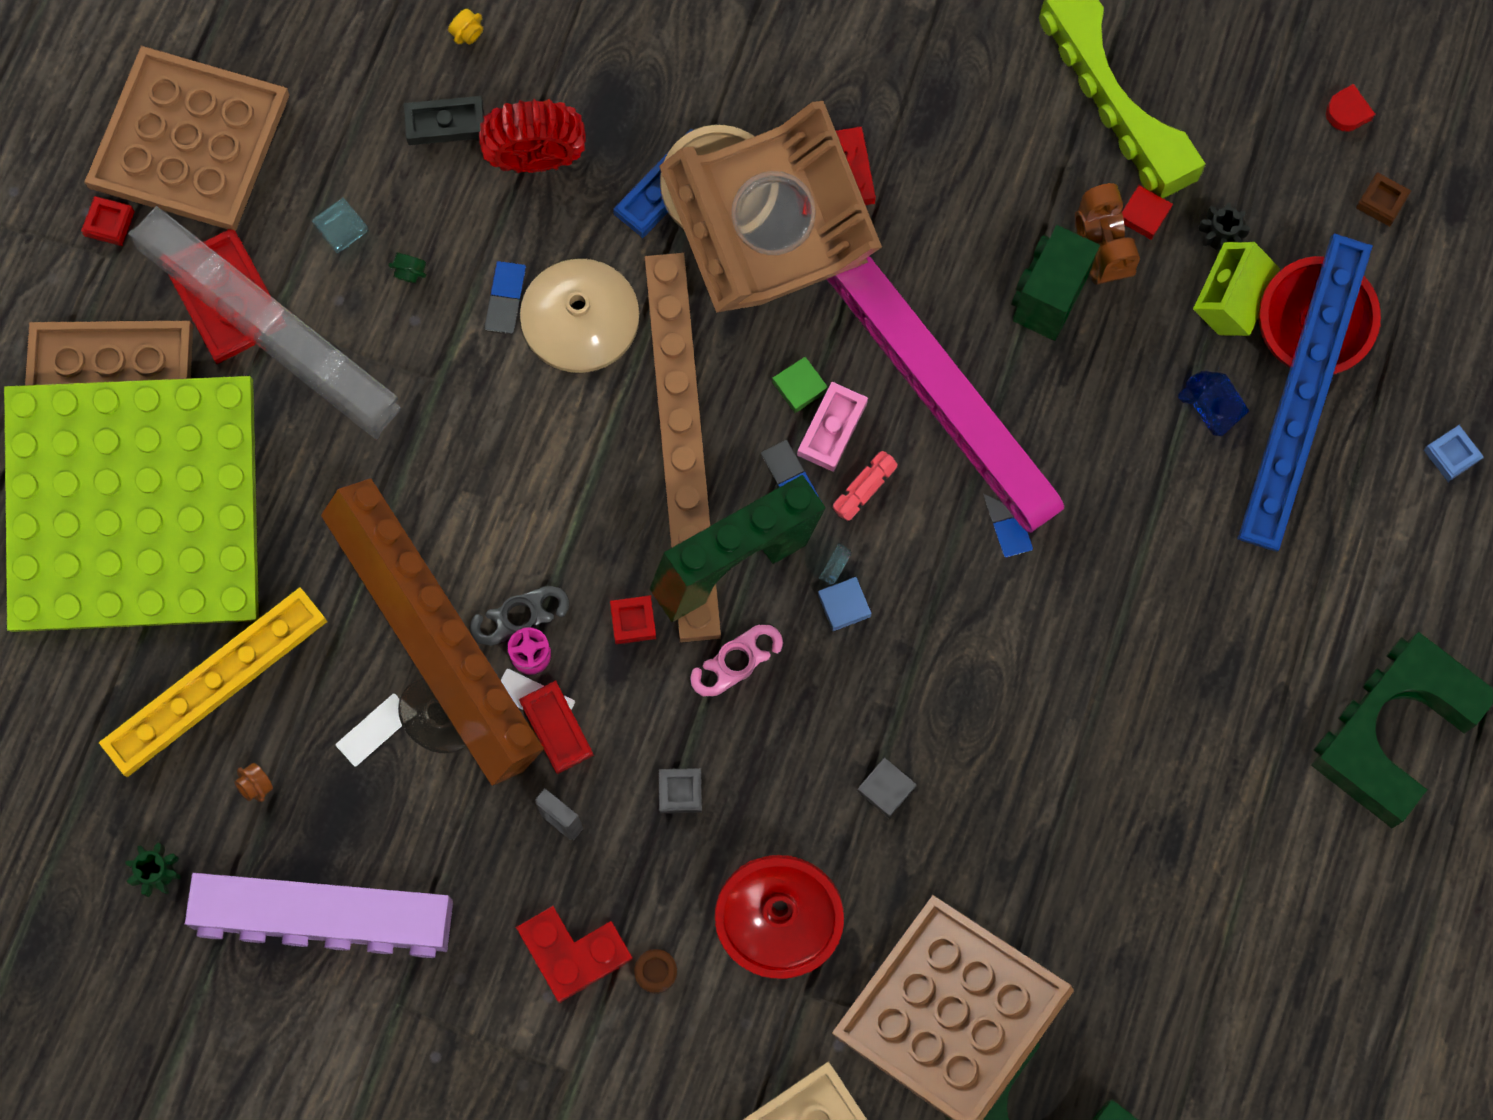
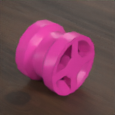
(527, 642)

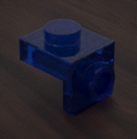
(1214, 400)

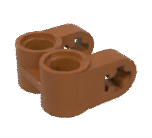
(1102, 222)

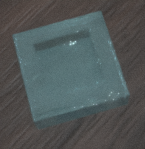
(340, 225)

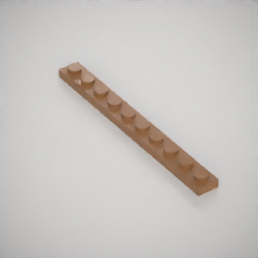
(680, 421)

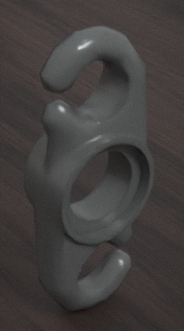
(532, 600)

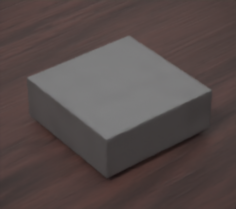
(886, 787)
(680, 791)

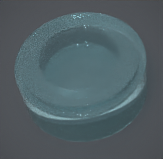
(835, 564)

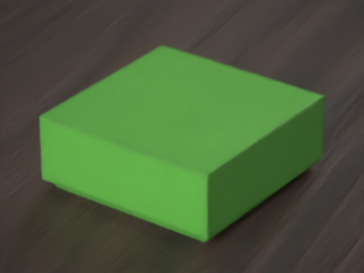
(800, 384)

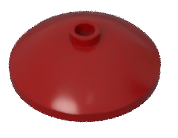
(1286, 307)
(775, 940)

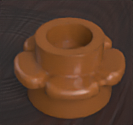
(253, 783)

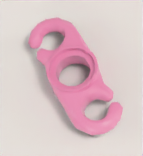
(728, 677)

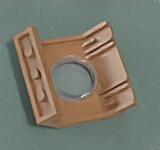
(748, 207)

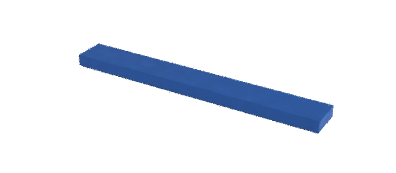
(1305, 392)

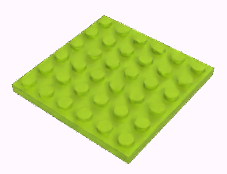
(130, 504)

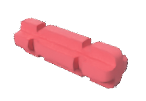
(865, 485)

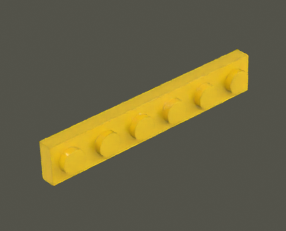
(212, 682)

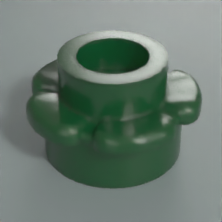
(408, 267)

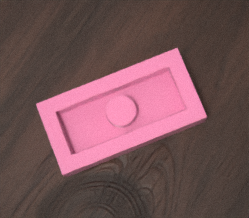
(832, 426)

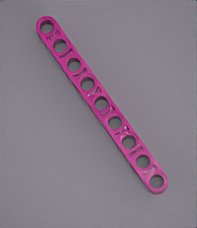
(948, 395)

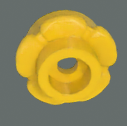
(466, 27)

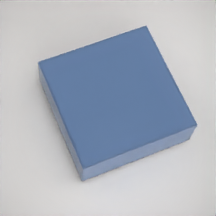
(1453, 453)
(844, 604)

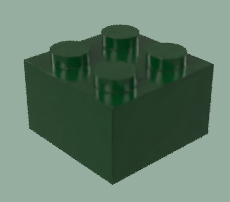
(1053, 281)

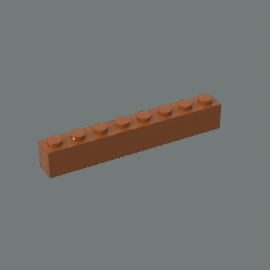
(431, 631)

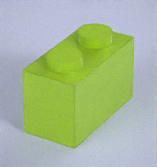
(1235, 288)

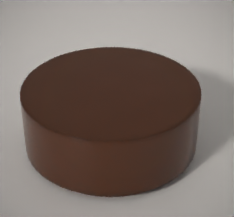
(655, 971)

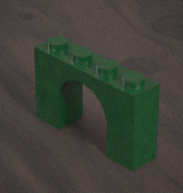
(775, 523)
(1353, 754)

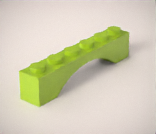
(1161, 153)

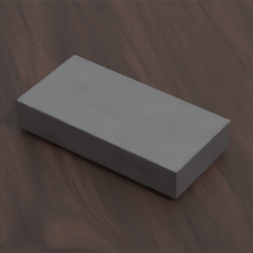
(558, 815)

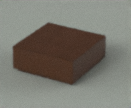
(1383, 199)

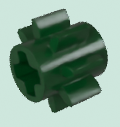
(151, 858)

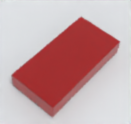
(556, 727)

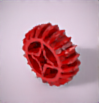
(532, 136)

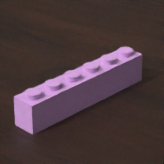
(319, 913)

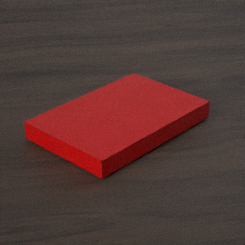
(218, 334)

